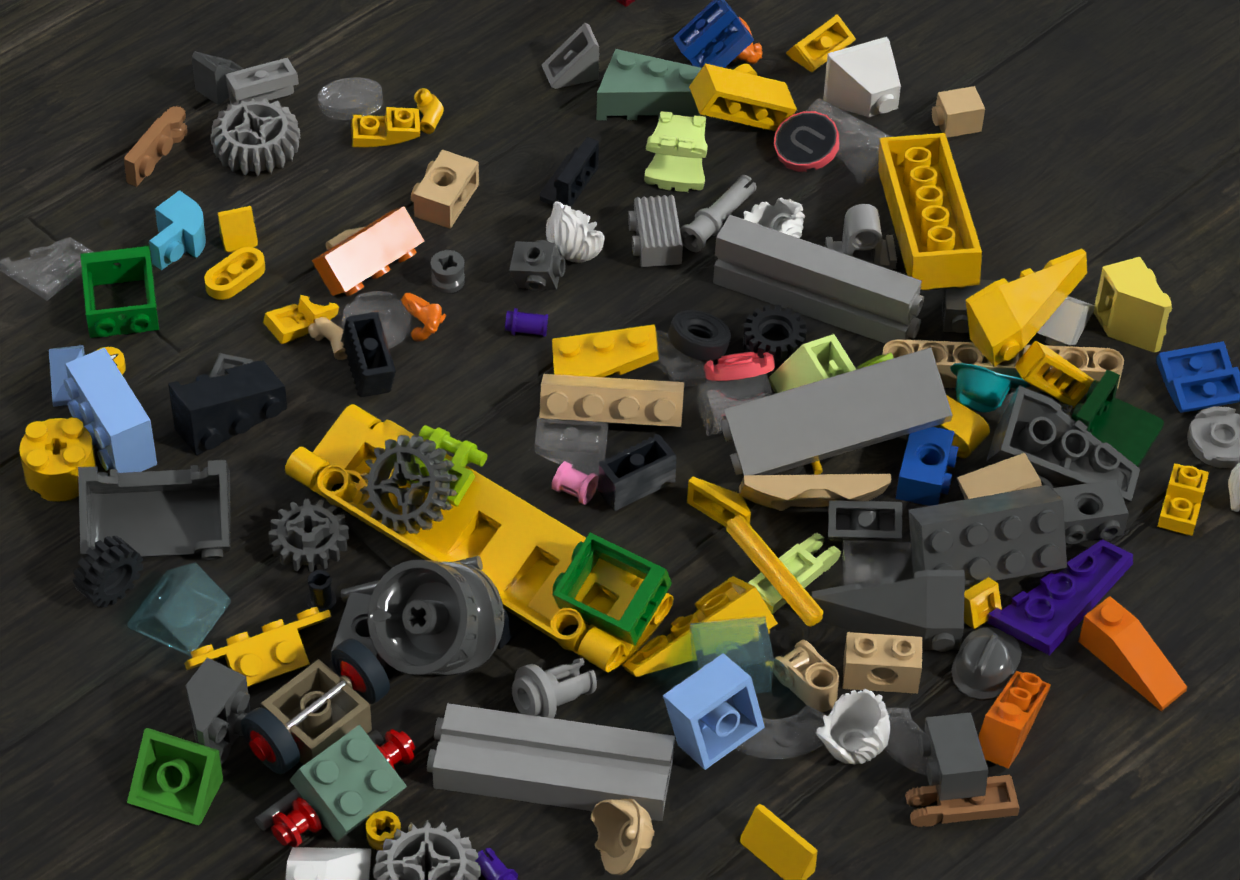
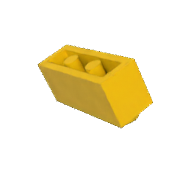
(742, 97)

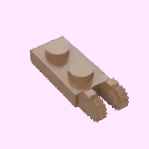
(154, 144)
(998, 802)

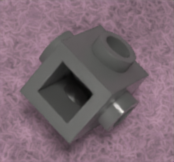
(537, 265)

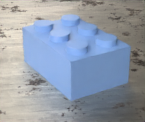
(110, 413)

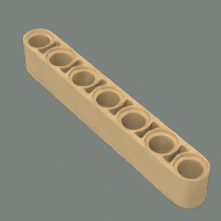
(1090, 360)

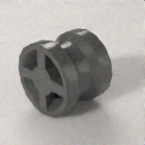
(447, 271)

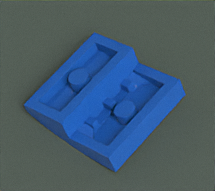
(713, 36)
(1200, 376)

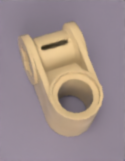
(808, 676)

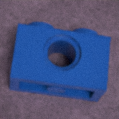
(925, 466)

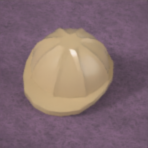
(622, 833)

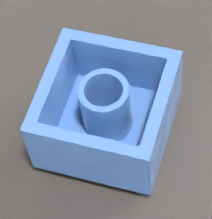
(714, 711)

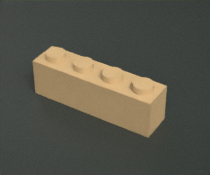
(611, 400)

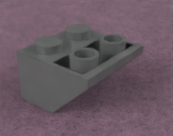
(217, 705)

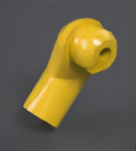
(430, 108)

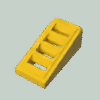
(1038, 360)

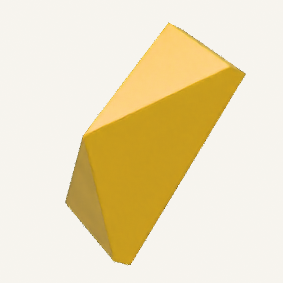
(716, 501)

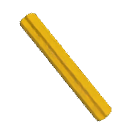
(774, 570)

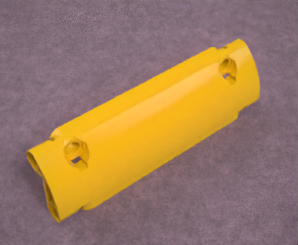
(516, 541)

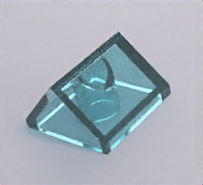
(181, 608)
(742, 640)

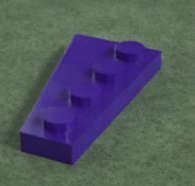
(1063, 599)

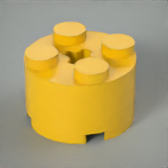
(52, 456)

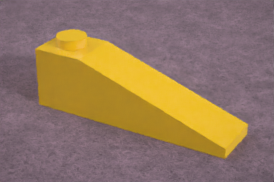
(1011, 313)
(727, 601)

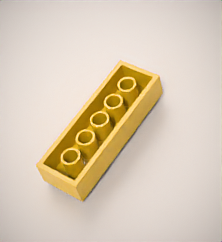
(929, 211)

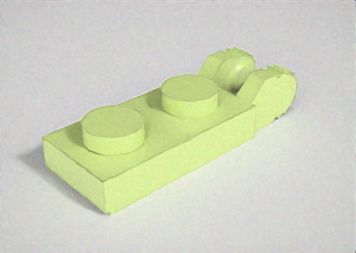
(802, 565)

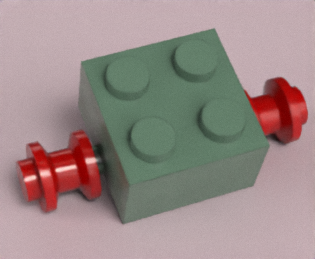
(344, 785)

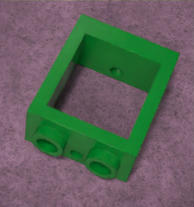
(99, 269)
(642, 606)

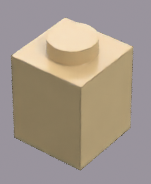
(959, 112)

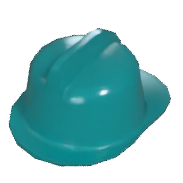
(983, 388)

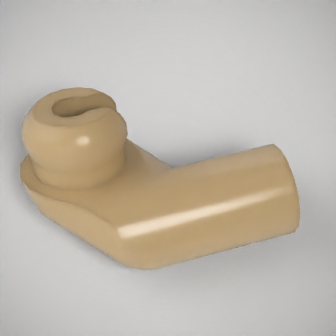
(325, 328)

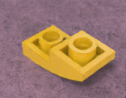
(393, 128)
(1183, 499)

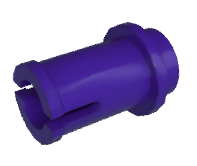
(526, 323)
(493, 868)

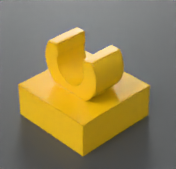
(980, 601)

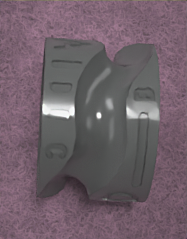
(435, 617)

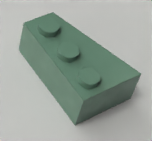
(645, 86)

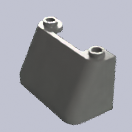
(158, 510)

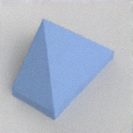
(58, 371)

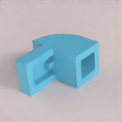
(179, 229)

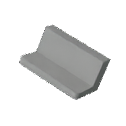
(262, 81)

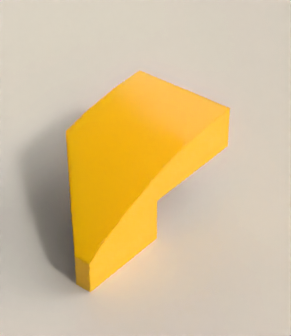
(294, 320)

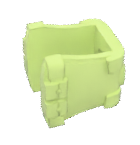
(679, 153)

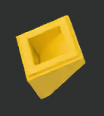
(237, 229)

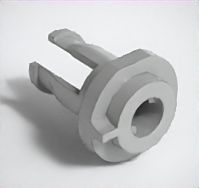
(541, 691)

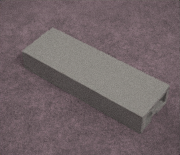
(817, 281)
(837, 415)
(549, 760)

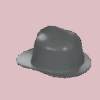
(985, 663)

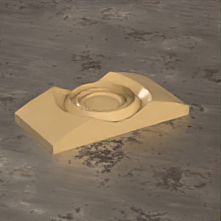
(811, 490)

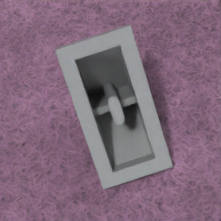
(574, 60)

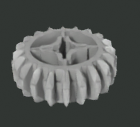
(255, 136)
(444, 851)

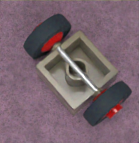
(316, 708)

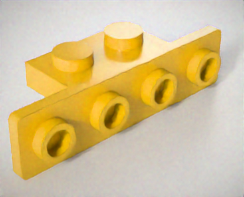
(266, 654)

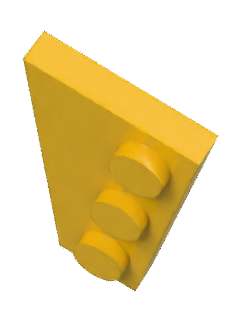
(605, 352)

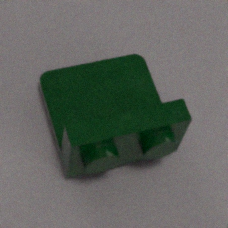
(1117, 422)

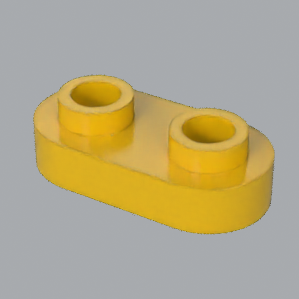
(232, 275)

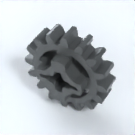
(308, 535)

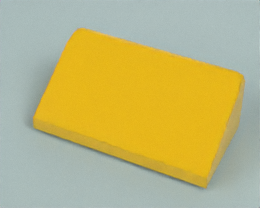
(814, 48)
(778, 845)

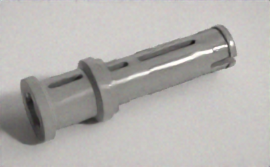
(709, 220)

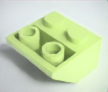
(812, 363)

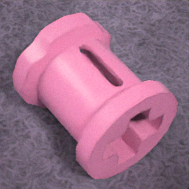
(575, 482)

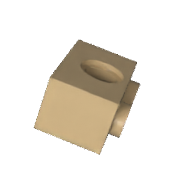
(445, 189)
(882, 662)

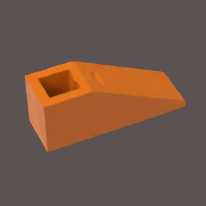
(1012, 718)

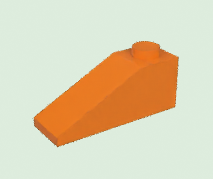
(1131, 653)

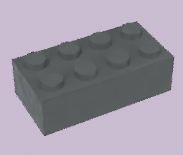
(991, 535)

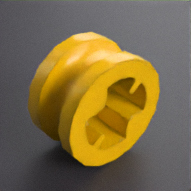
(379, 821)

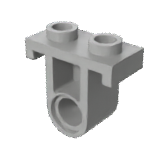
(864, 238)

